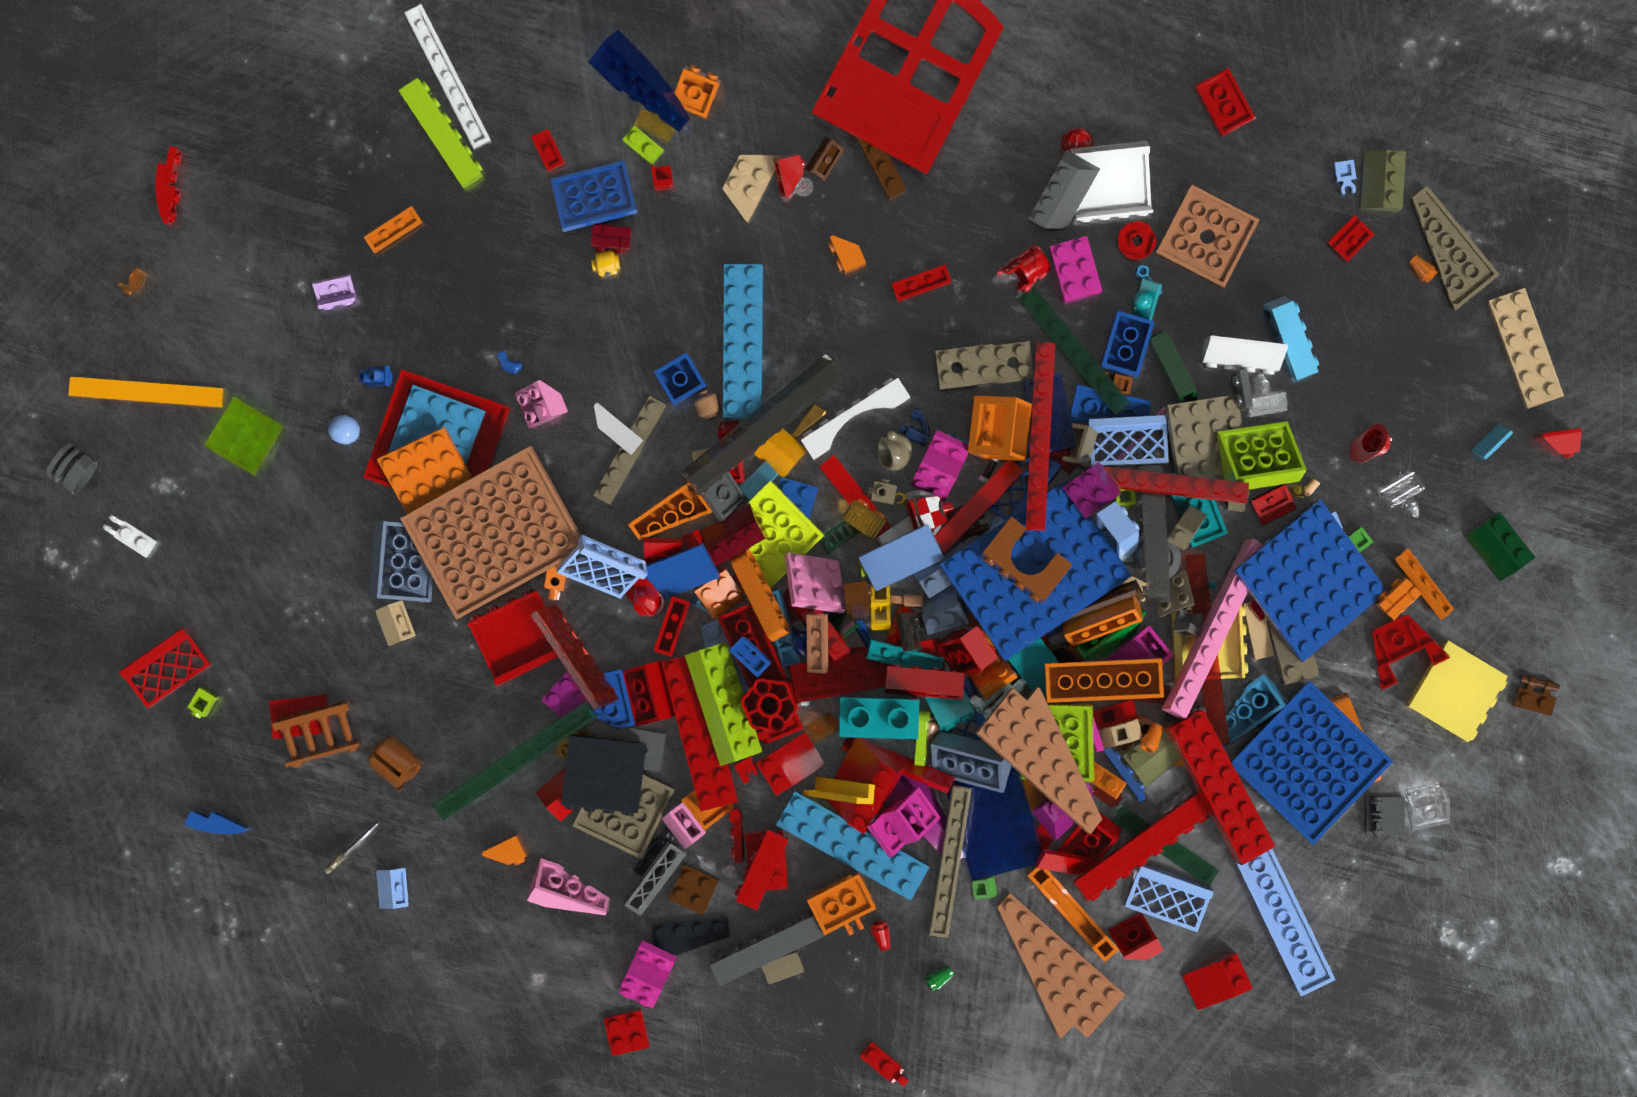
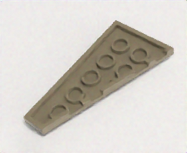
(1457, 258)

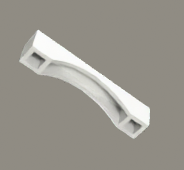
(887, 397)

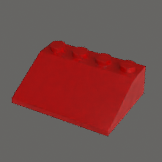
(872, 766)

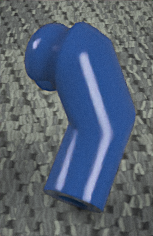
(507, 365)

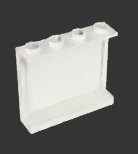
(1121, 183)

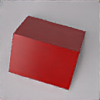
(551, 796)

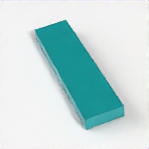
(894, 655)

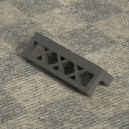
(645, 891)

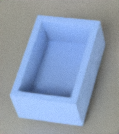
(1119, 530)

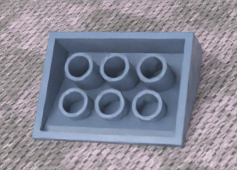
(397, 566)

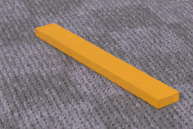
(146, 392)

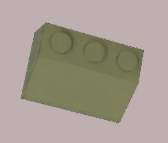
(1383, 180)
(1151, 765)

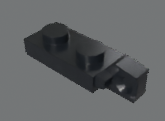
(652, 851)

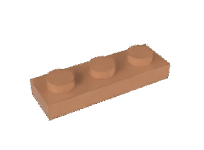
(817, 643)

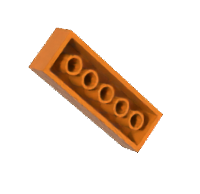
(1103, 680)

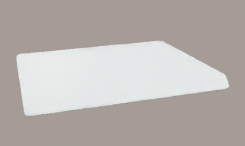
(616, 430)

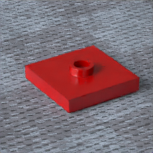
(660, 548)

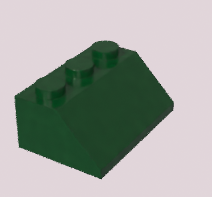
(1500, 546)

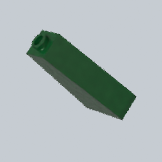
(1173, 368)

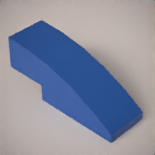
(214, 823)

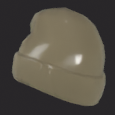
(894, 451)

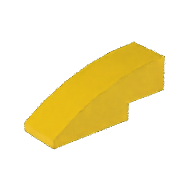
(880, 609)

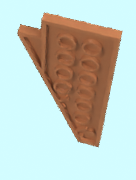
(1033, 744)
(1065, 981)

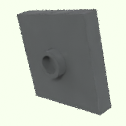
(724, 497)
(654, 746)

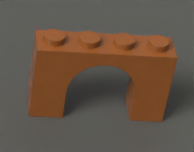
(999, 554)

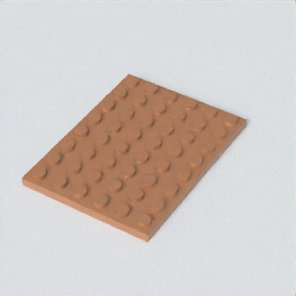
(493, 532)

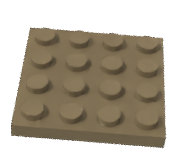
(1194, 433)
(629, 832)

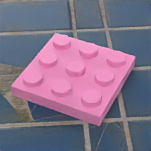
(815, 583)

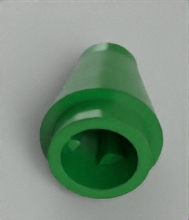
(938, 978)

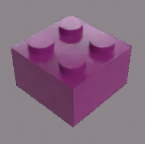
(1092, 490)
(564, 695)

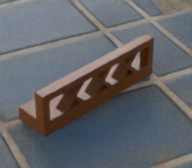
(1115, 595)

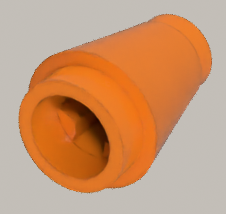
(1423, 269)
(1151, 739)

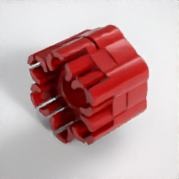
(782, 692)

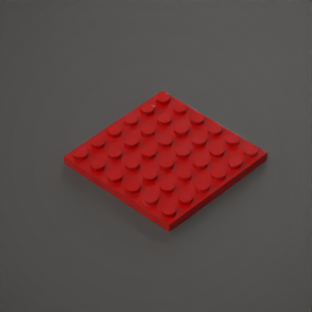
(485, 442)

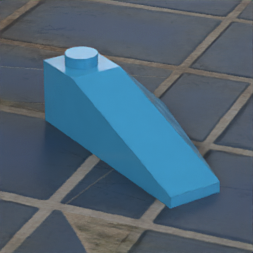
(1255, 706)

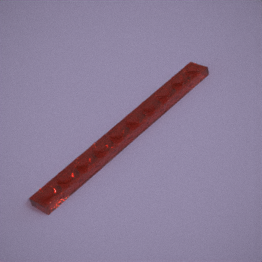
(1212, 685)

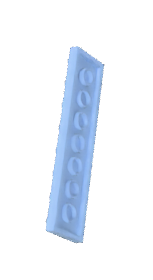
(1286, 923)

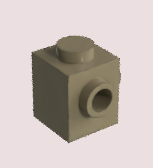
(883, 492)

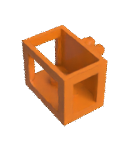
(1000, 428)
(841, 903)

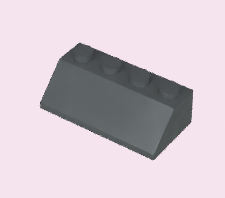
(1064, 192)

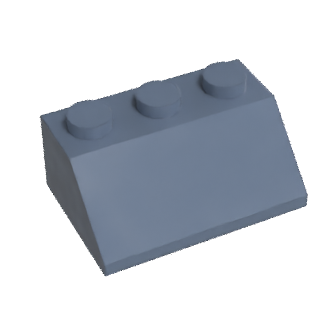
(932, 578)

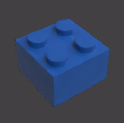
(680, 379)

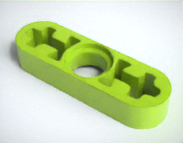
(922, 741)

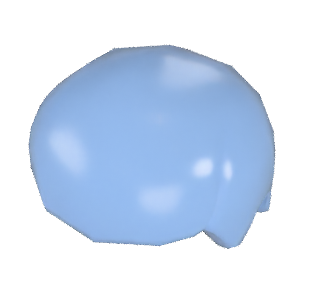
(343, 429)

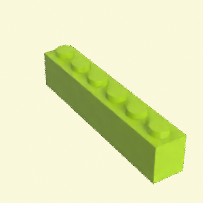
(440, 132)

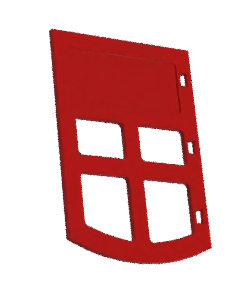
(887, 107)

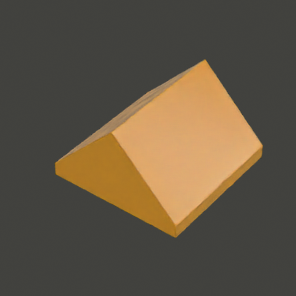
(781, 452)

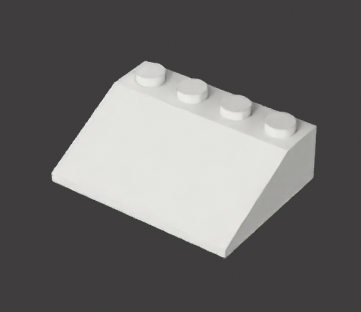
(1243, 354)

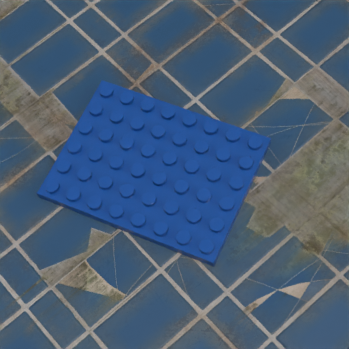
(1009, 614)

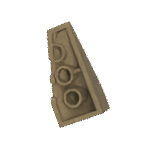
(1288, 664)

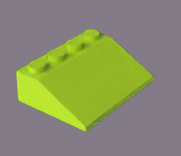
(1261, 455)

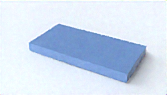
(901, 557)

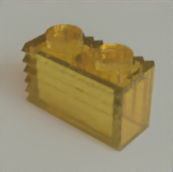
(864, 519)

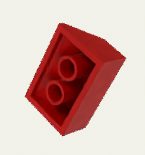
(648, 693)

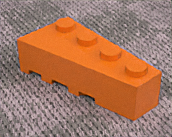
(670, 511)

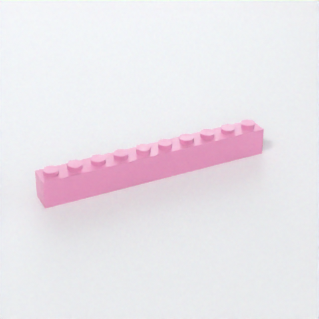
(1211, 638)

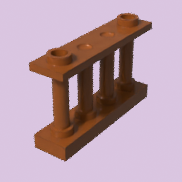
(303, 720)

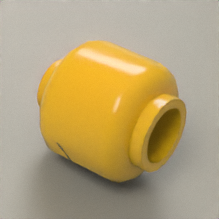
(606, 263)

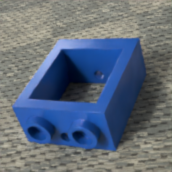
(754, 662)

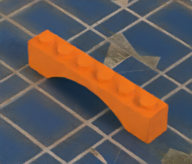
(1073, 912)

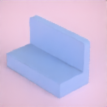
(392, 888)

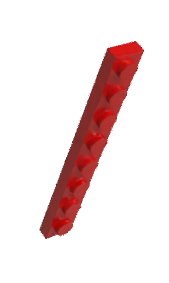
(1179, 485)

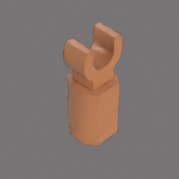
(907, 601)

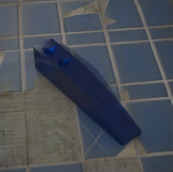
(636, 76)

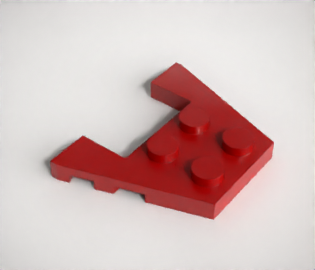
(1399, 640)

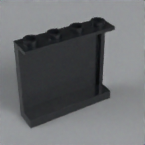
(603, 774)

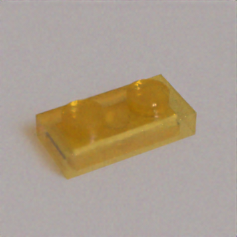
(654, 126)

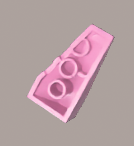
(560, 890)

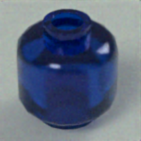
(797, 641)

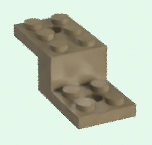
(984, 365)

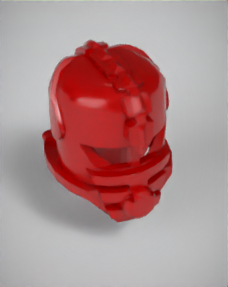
(1027, 267)

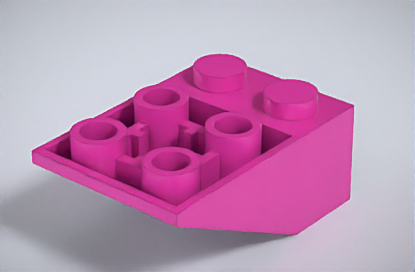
(1142, 646)

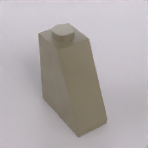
(1187, 527)

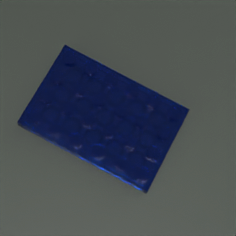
(999, 829)

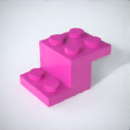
(940, 465)
(903, 822)
(647, 974)

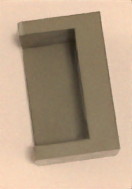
(1084, 442)

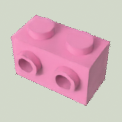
(683, 825)

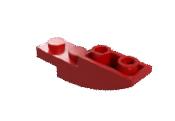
(167, 194)

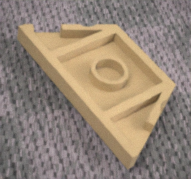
(749, 181)

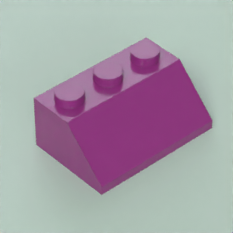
(1053, 818)

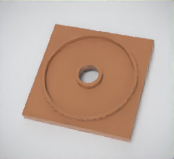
(1230, 230)

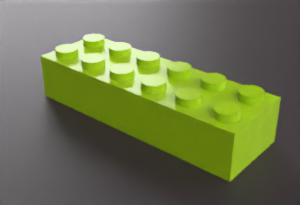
(720, 701)

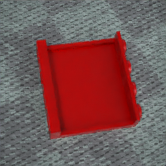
(512, 638)

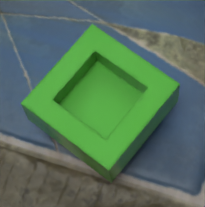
(1360, 539)

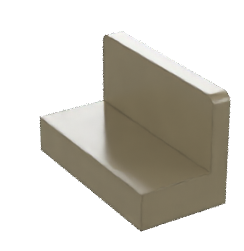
(783, 968)

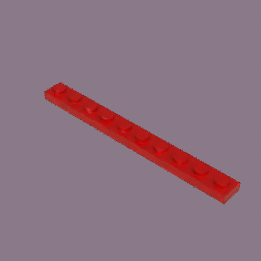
(1040, 436)

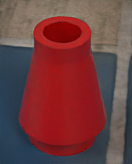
(881, 934)

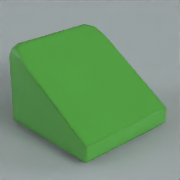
(984, 888)

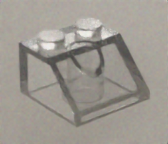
(1428, 806)

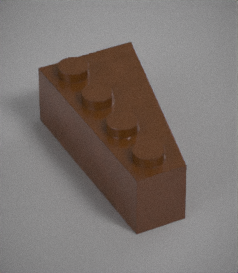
(857, 600)

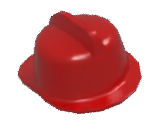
(1371, 443)
(645, 598)

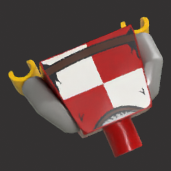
(926, 509)

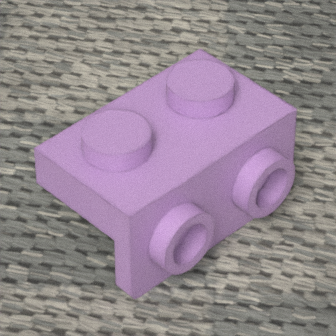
(334, 292)

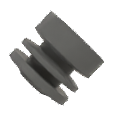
(69, 467)

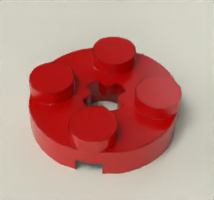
(1130, 231)

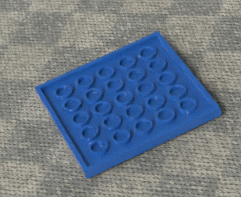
(1310, 580)
(1311, 762)

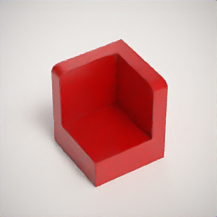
(662, 177)

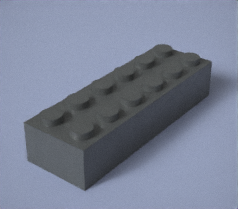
(765, 949)

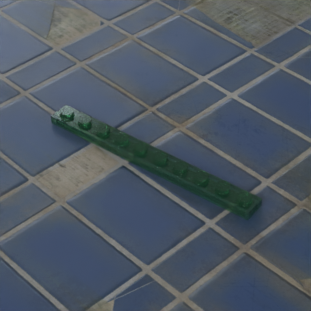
(515, 760)

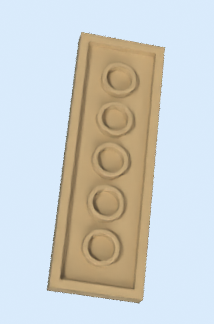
(1525, 348)

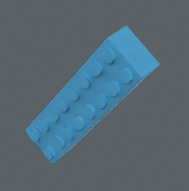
(742, 340)
(860, 851)

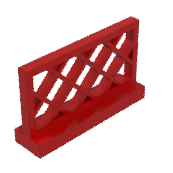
(155, 653)

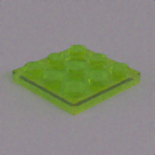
(244, 436)

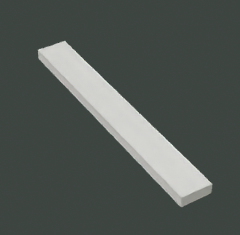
(447, 76)

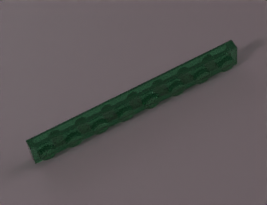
(1074, 351)

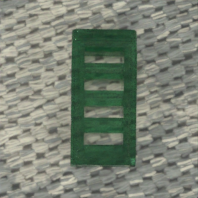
(826, 546)

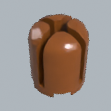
(394, 762)

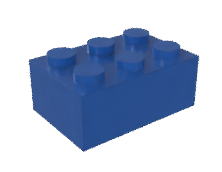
(1127, 344)

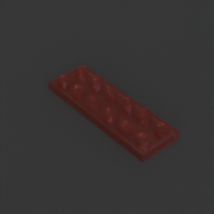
(575, 657)

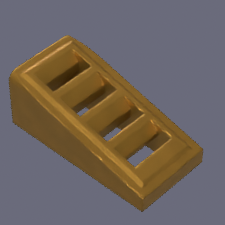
(813, 415)

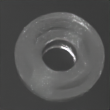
(804, 187)

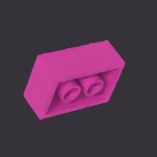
(1075, 269)

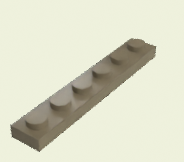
(623, 460)

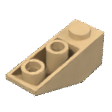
(1120, 733)

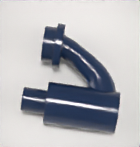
(915, 434)

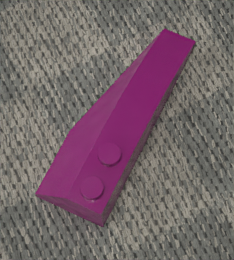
(936, 833)

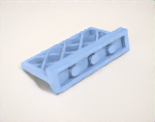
(1130, 424)
(610, 558)
(1175, 881)

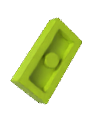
(643, 145)

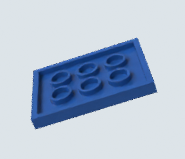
(593, 196)

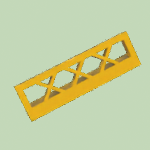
(842, 790)

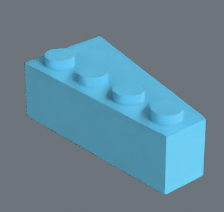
(1291, 332)

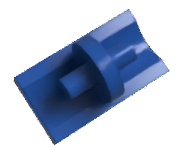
(376, 376)

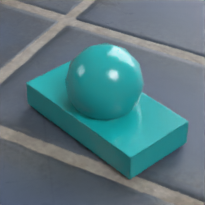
(1146, 299)

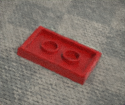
(1224, 102)
(287, 707)

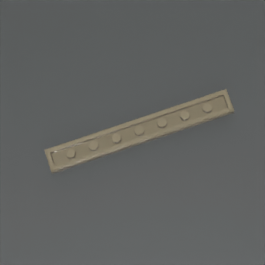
(950, 861)

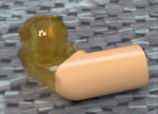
(1305, 490)

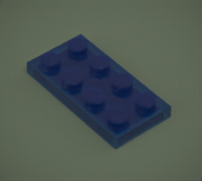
(1061, 430)

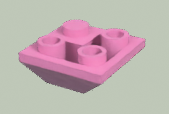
(540, 403)

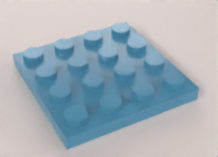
(430, 411)

